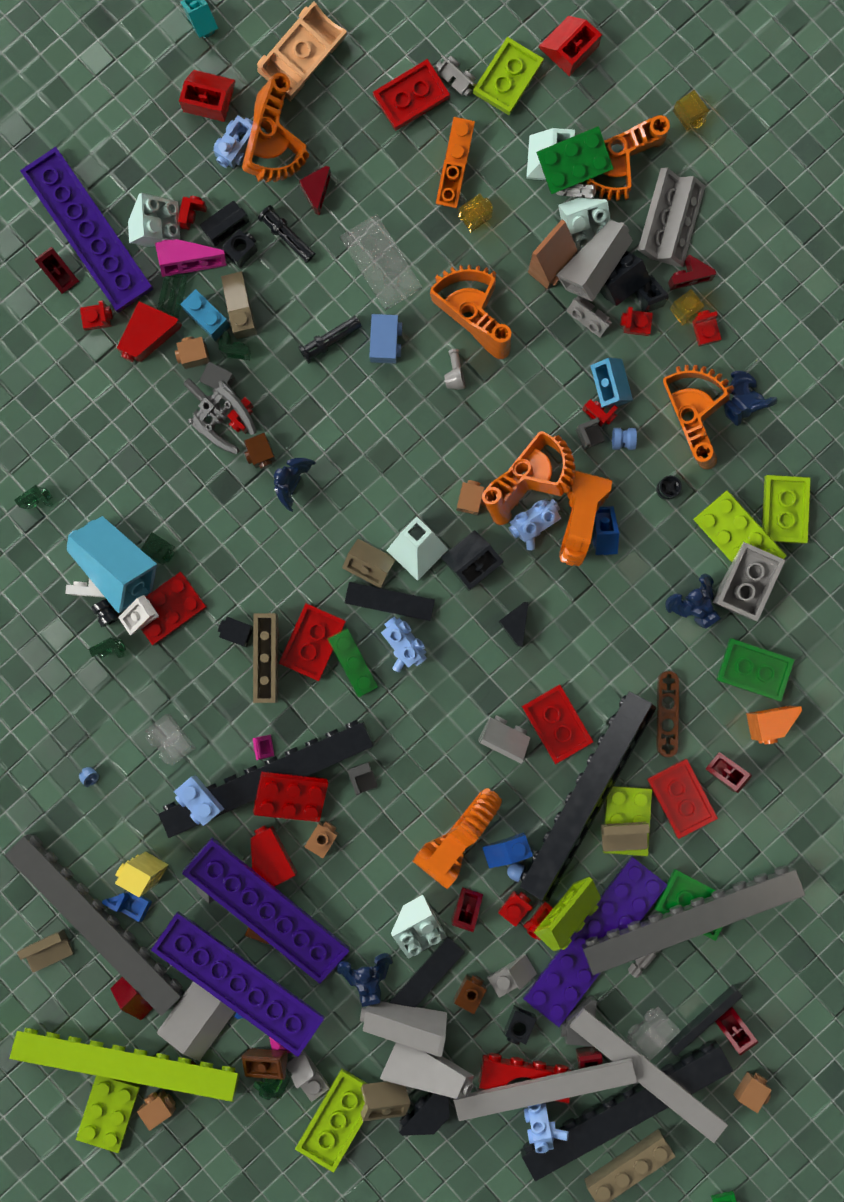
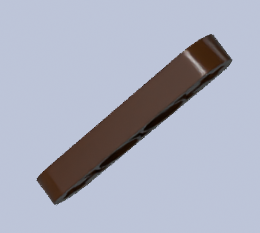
(672, 714)

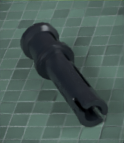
(279, 227)
(352, 324)

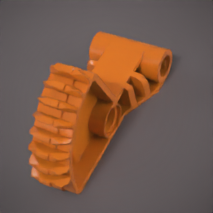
(278, 139)
(635, 140)
(484, 328)
(702, 406)
(511, 486)
(585, 499)
(444, 855)

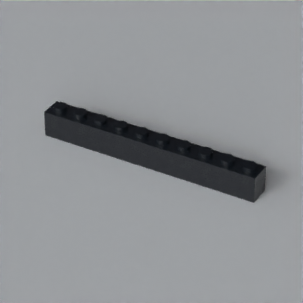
(304, 762)
(588, 796)
(625, 1111)

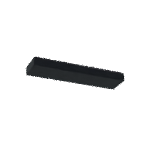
(389, 601)
(428, 974)
(704, 1020)

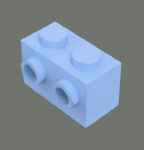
(198, 800)

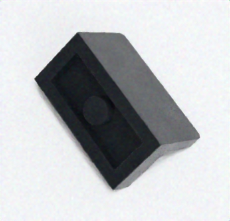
(224, 223)

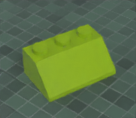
(569, 914)

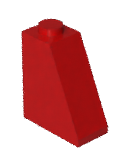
(146, 332)
(270, 856)

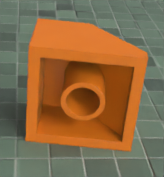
(772, 723)

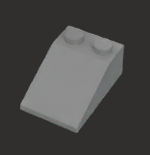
(748, 582)
(505, 739)

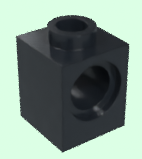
(239, 258)
(235, 631)
(516, 1016)

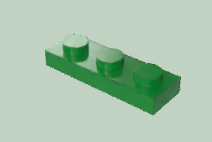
(352, 662)

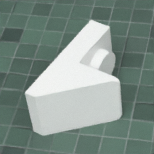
(82, 589)
(138, 615)

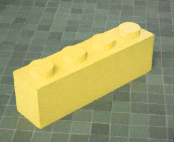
(140, 873)

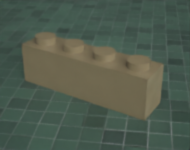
(265, 657)
(629, 1167)

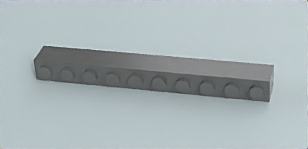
(693, 919)
(94, 923)

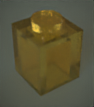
(691, 111)
(476, 212)
(687, 307)

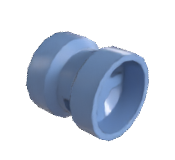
(624, 438)

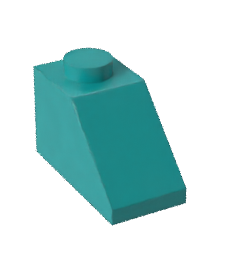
(200, 17)

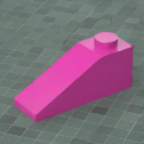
(184, 257)

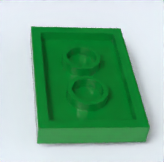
(574, 160)
(755, 669)
(681, 891)

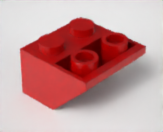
(571, 43)
(206, 95)

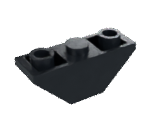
(426, 1117)

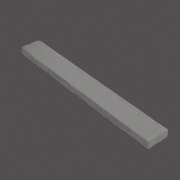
(649, 1075)
(546, 1089)

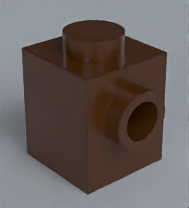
(259, 451)
(470, 993)

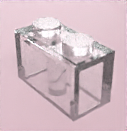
(169, 740)
(652, 1033)

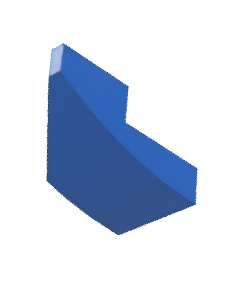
(129, 905)

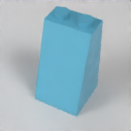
(112, 562)

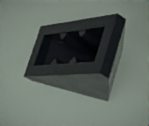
(651, 296)
(515, 623)

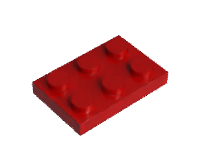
(411, 94)
(175, 604)
(308, 645)
(557, 724)
(290, 797)
(682, 798)

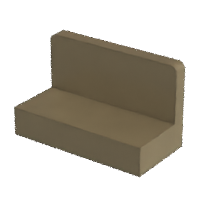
(368, 563)
(624, 836)
(47, 951)
(384, 1101)

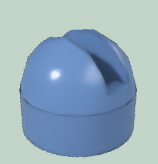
(88, 776)
(515, 871)

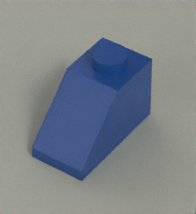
(605, 531)
(507, 851)

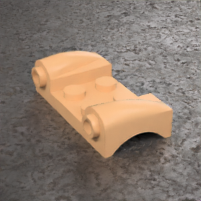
(302, 48)

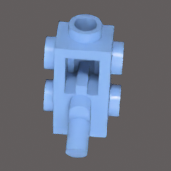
(230, 148)
(532, 522)
(406, 646)
(542, 1131)

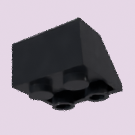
(625, 279)
(472, 560)

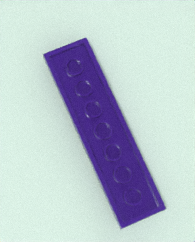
(86, 229)
(265, 910)
(568, 973)
(238, 984)

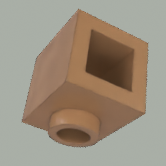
(192, 352)
(470, 497)
(322, 839)
(753, 1091)
(156, 1109)

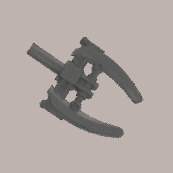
(211, 407)

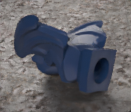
(743, 400)
(288, 478)
(697, 603)
(367, 978)

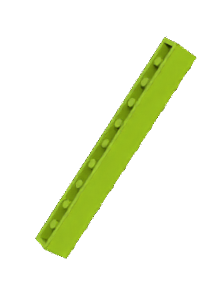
(125, 1066)

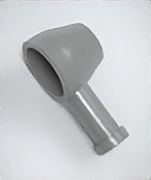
(455, 378)

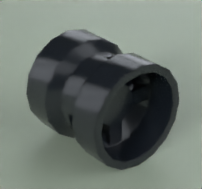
(668, 487)
(106, 613)

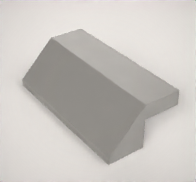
(671, 218)
(195, 1022)

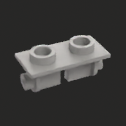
(450, 69)
(582, 311)

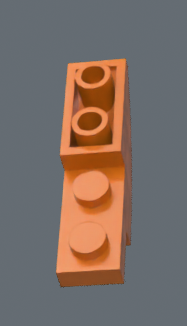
(455, 162)

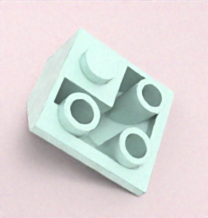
(540, 141)
(584, 218)
(153, 220)
(417, 548)
(417, 927)

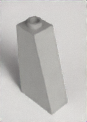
(596, 261)
(407, 1025)
(427, 1072)

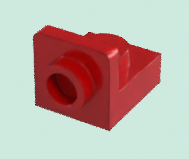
(187, 213)
(96, 316)
(636, 322)
(706, 328)
(594, 410)
(235, 418)
(515, 907)
(537, 919)

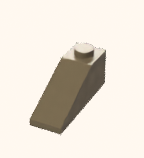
(238, 305)

